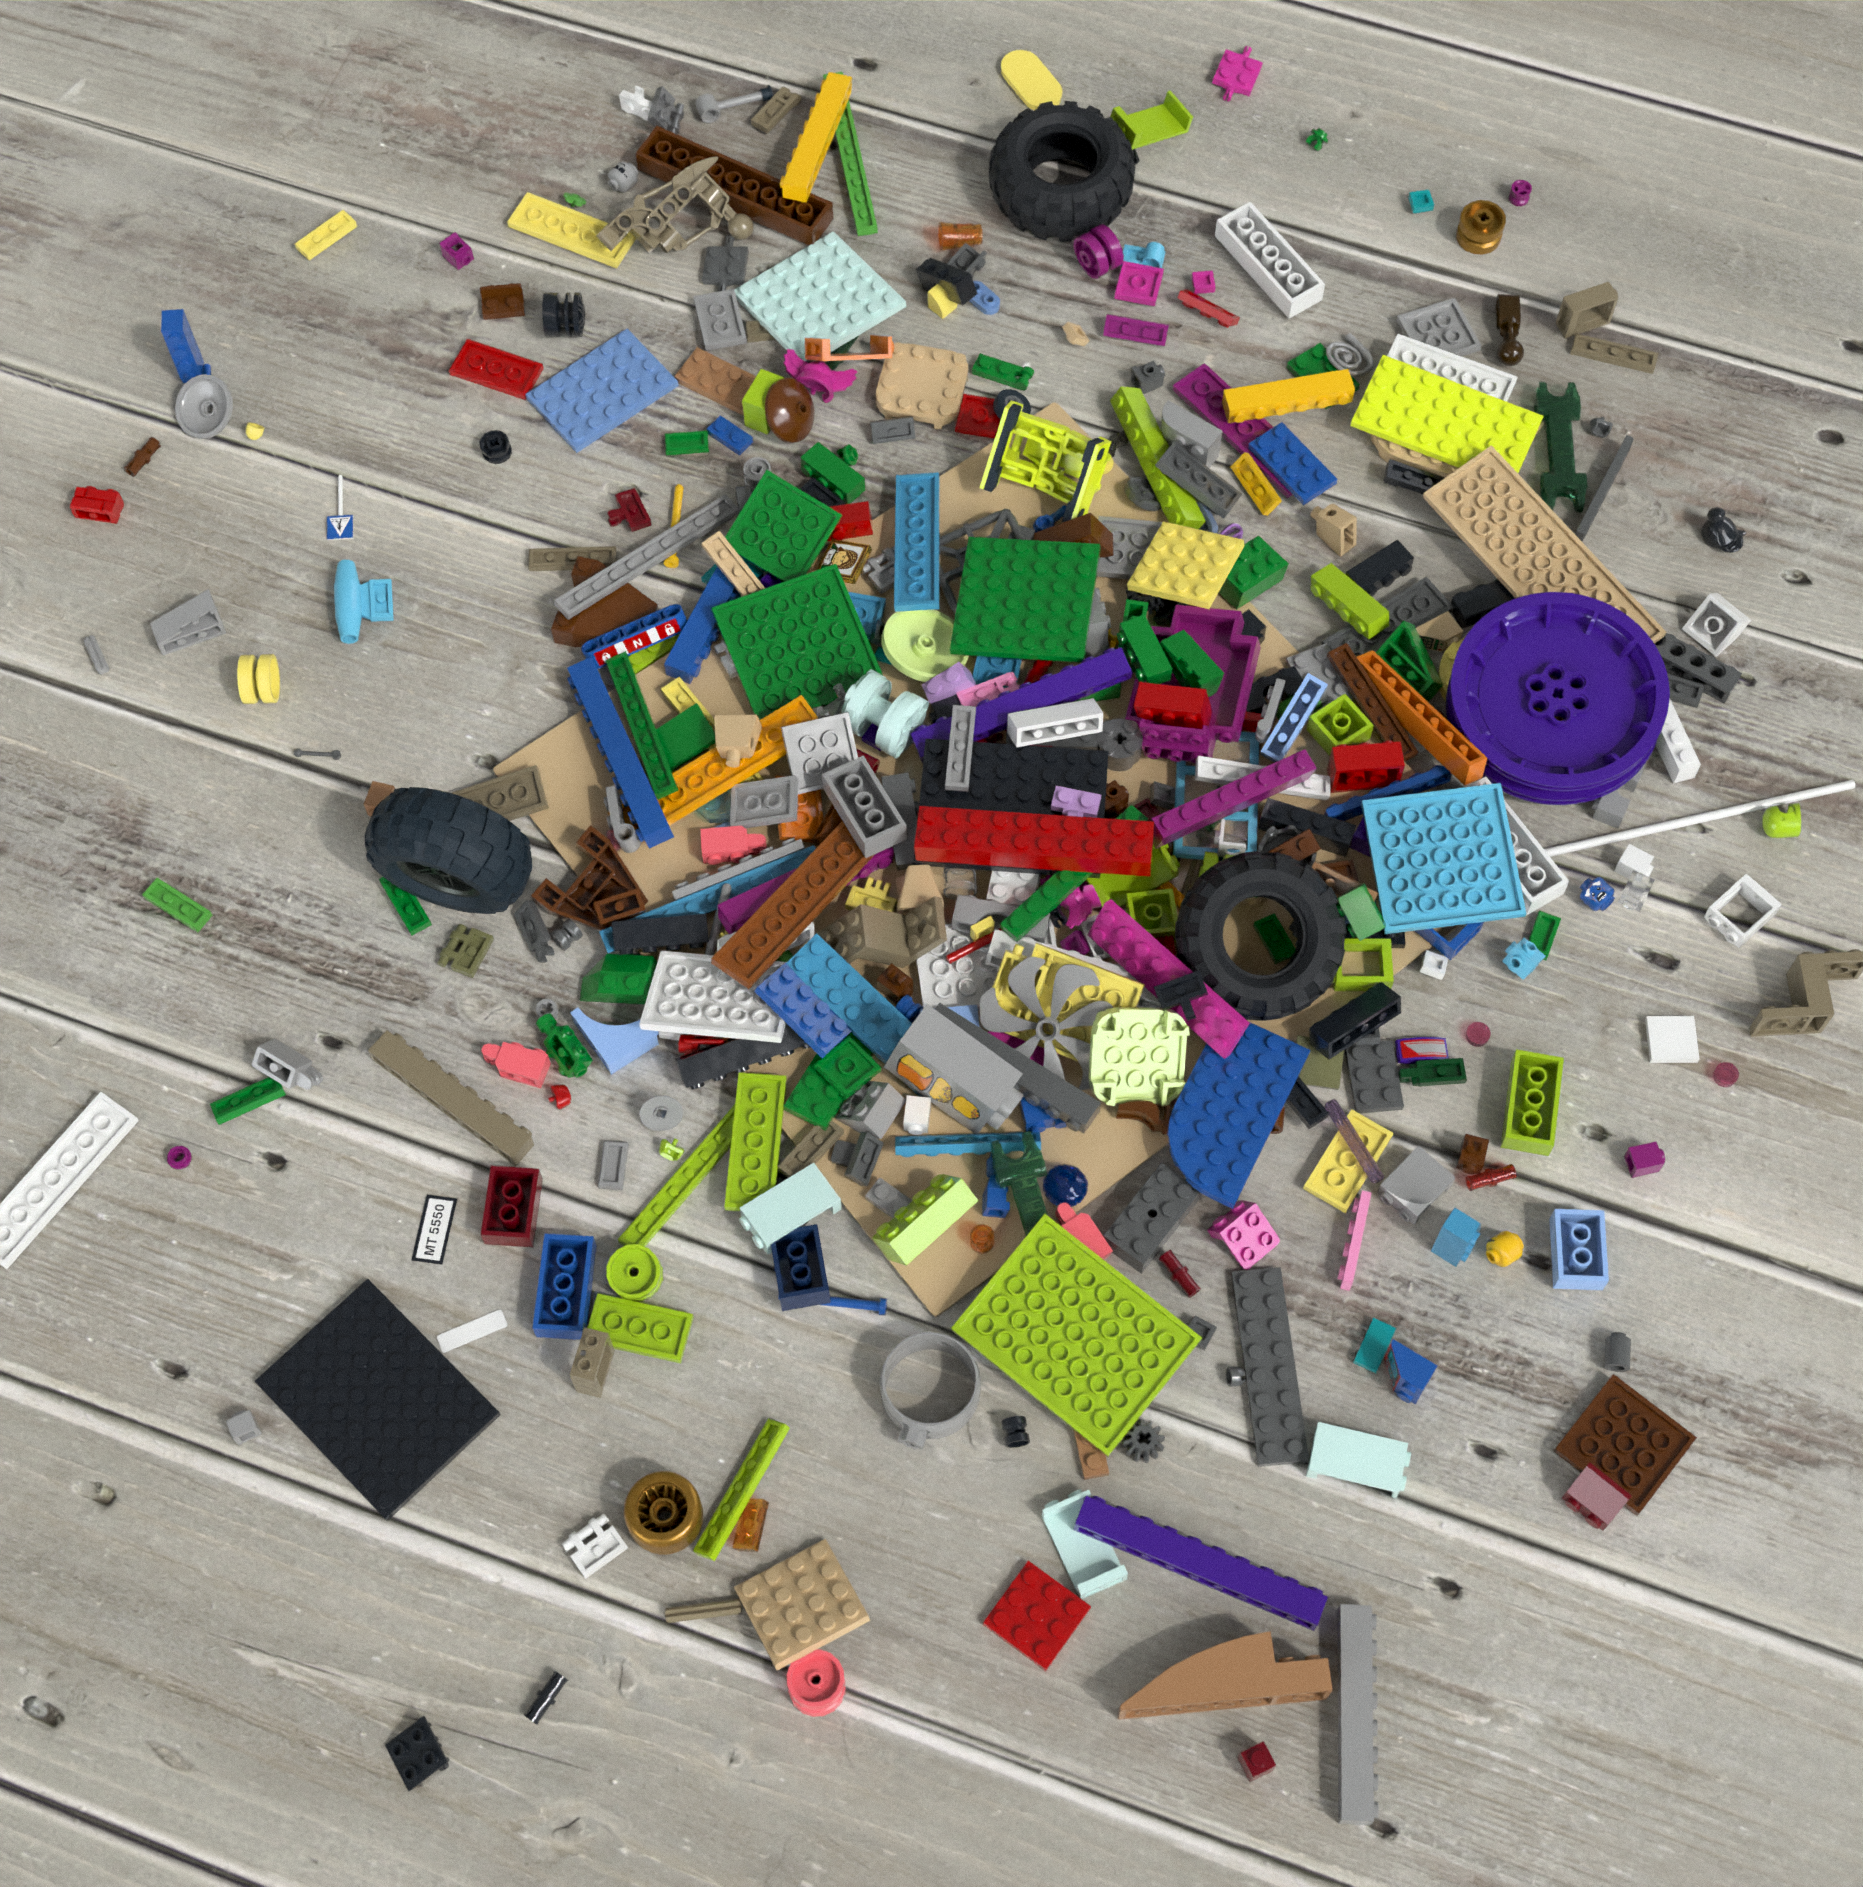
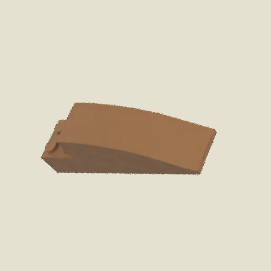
(1231, 1677)

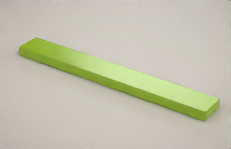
(681, 1184)

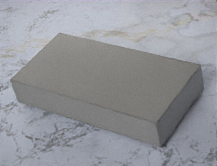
(613, 1165)

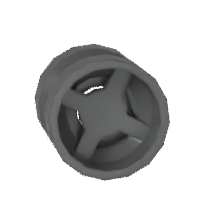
(566, 934)

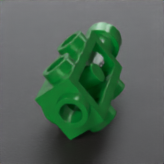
(564, 1047)

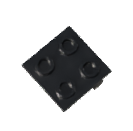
(417, 1753)

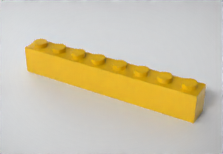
(816, 137)

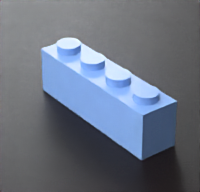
(1294, 718)

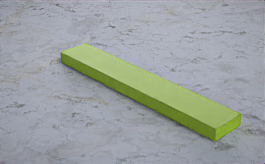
(741, 1489)

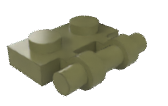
(471, 952)

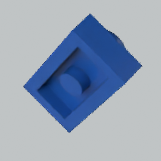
(730, 435)

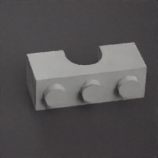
(1612, 807)

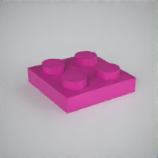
(1139, 283)

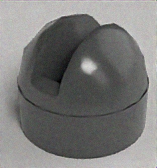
(1233, 1376)

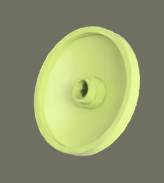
(920, 643)

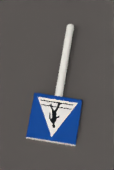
(340, 526)

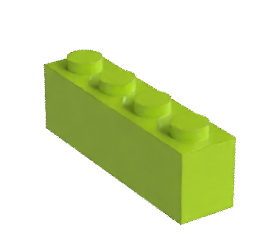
(1349, 601)

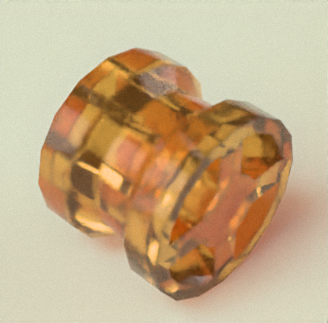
(982, 1233)

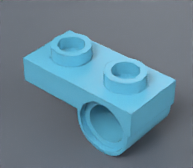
(1152, 255)

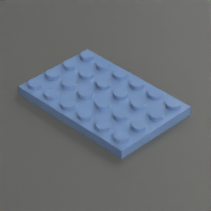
(602, 390)

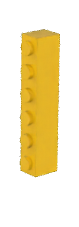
(1288, 396)

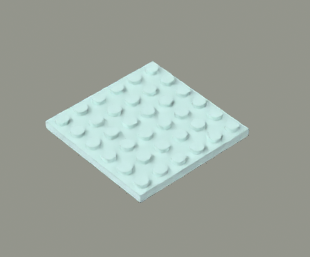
(819, 295)

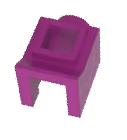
(458, 258)

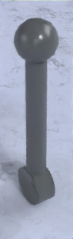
(335, 754)

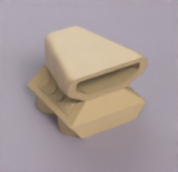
(917, 887)

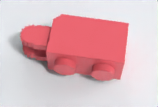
(729, 844)
(518, 1063)
(1083, 1229)

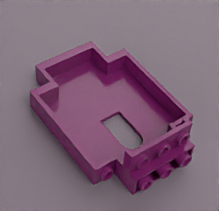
(1235, 654)

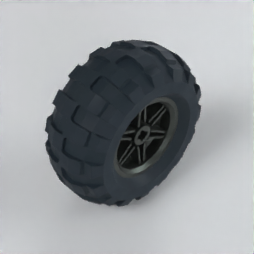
(448, 850)

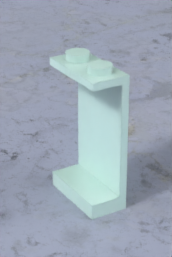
(788, 1206)
(1358, 1458)
(1087, 1561)

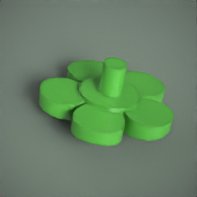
(574, 199)

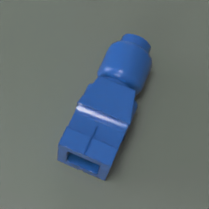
(993, 1198)

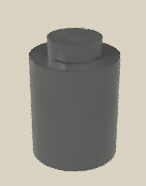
(1617, 1352)

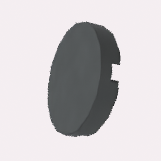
(1141, 493)

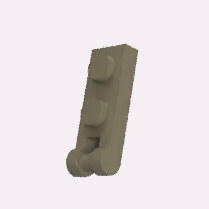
(775, 110)

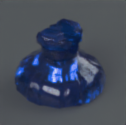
(1065, 1184)

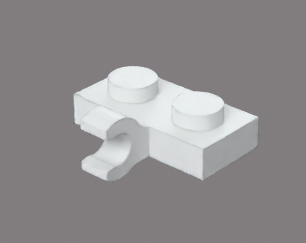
(635, 103)

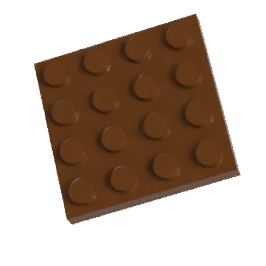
(1626, 1441)

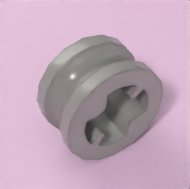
(546, 1003)

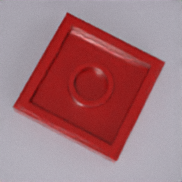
(977, 417)

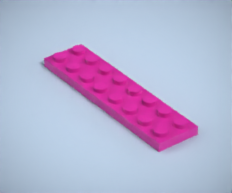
(1154, 965)

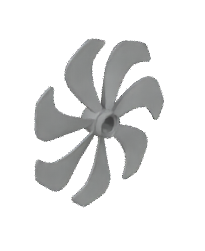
(1066, 981)

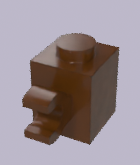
(894, 984)

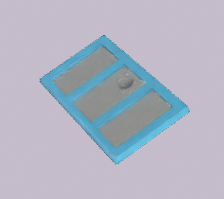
(1238, 827)

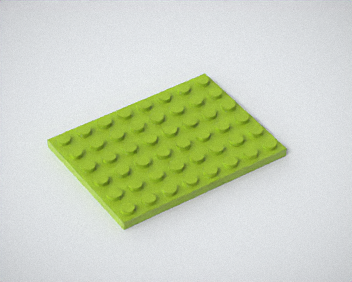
(1076, 1334)

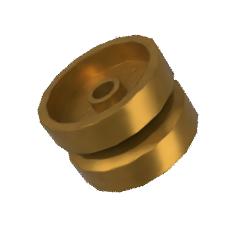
(1481, 227)

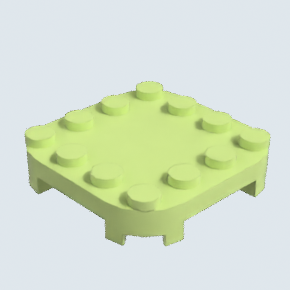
(1137, 1055)

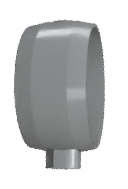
(915, 1433)

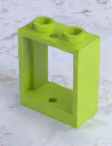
(1363, 983)

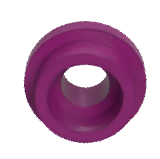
(176, 1152)

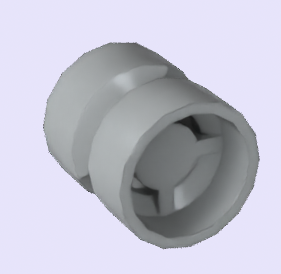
(754, 470)

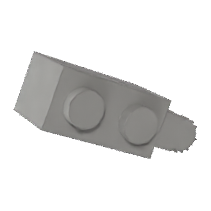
(285, 1065)

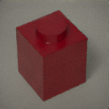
(1257, 1761)

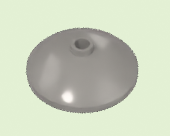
(195, 406)

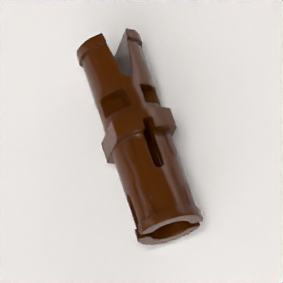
(142, 456)

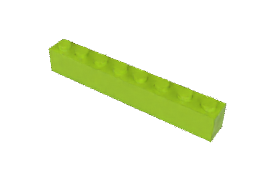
(1149, 447)

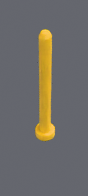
(673, 560)

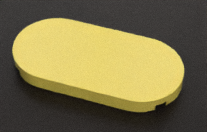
(1030, 79)

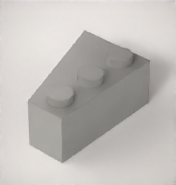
(1098, 628)

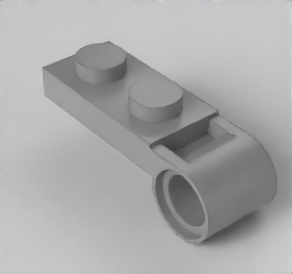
(616, 822)

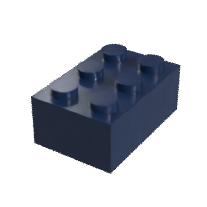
(800, 1269)

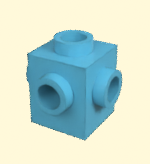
(1523, 957)

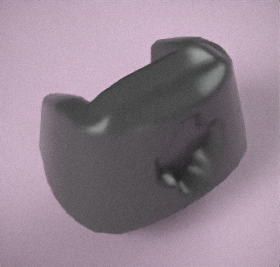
(1600, 427)

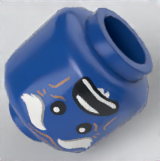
(1597, 894)

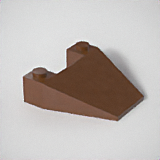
(607, 614)
(600, 880)

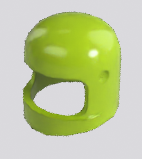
(1782, 824)

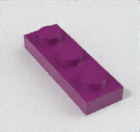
(1136, 329)

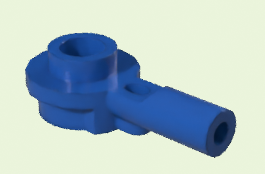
(1048, 521)

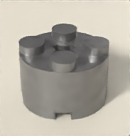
(1122, 741)

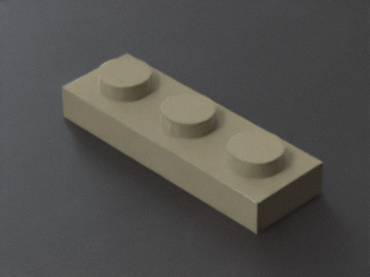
(810, 1149)

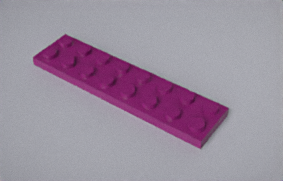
(1204, 394)

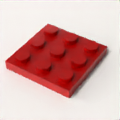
(1037, 1615)

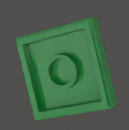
(847, 1067)

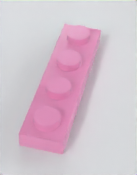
(1352, 1249)

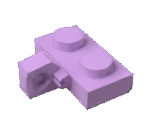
(1075, 802)

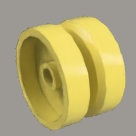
(258, 679)

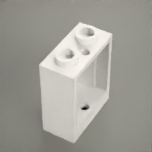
(1753, 894)

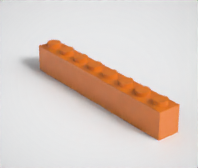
(1425, 722)

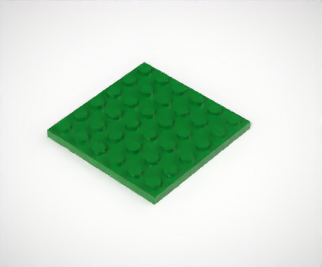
(1025, 599)
(796, 641)

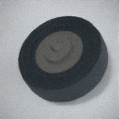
(1005, 397)

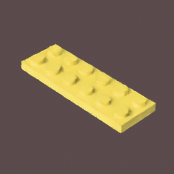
(566, 229)

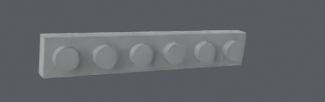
(746, 864)

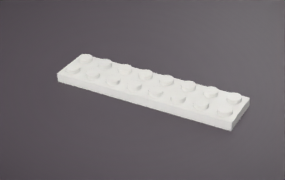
(60, 1174)

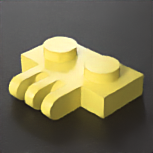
(871, 896)

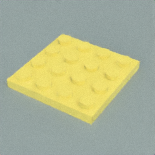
(1185, 565)

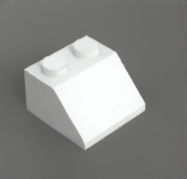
(1716, 624)

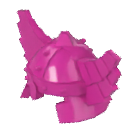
(818, 375)
(1079, 903)

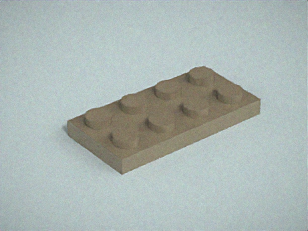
(511, 794)

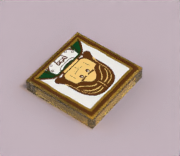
(849, 558)

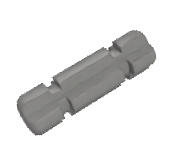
(96, 654)

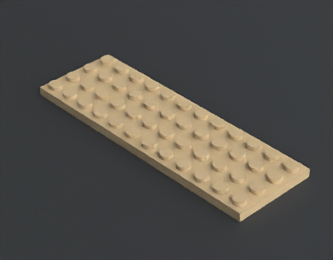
(1524, 538)

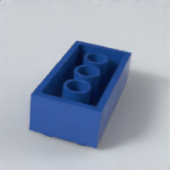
(564, 1286)

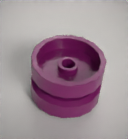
(1098, 251)

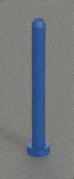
(880, 1306)

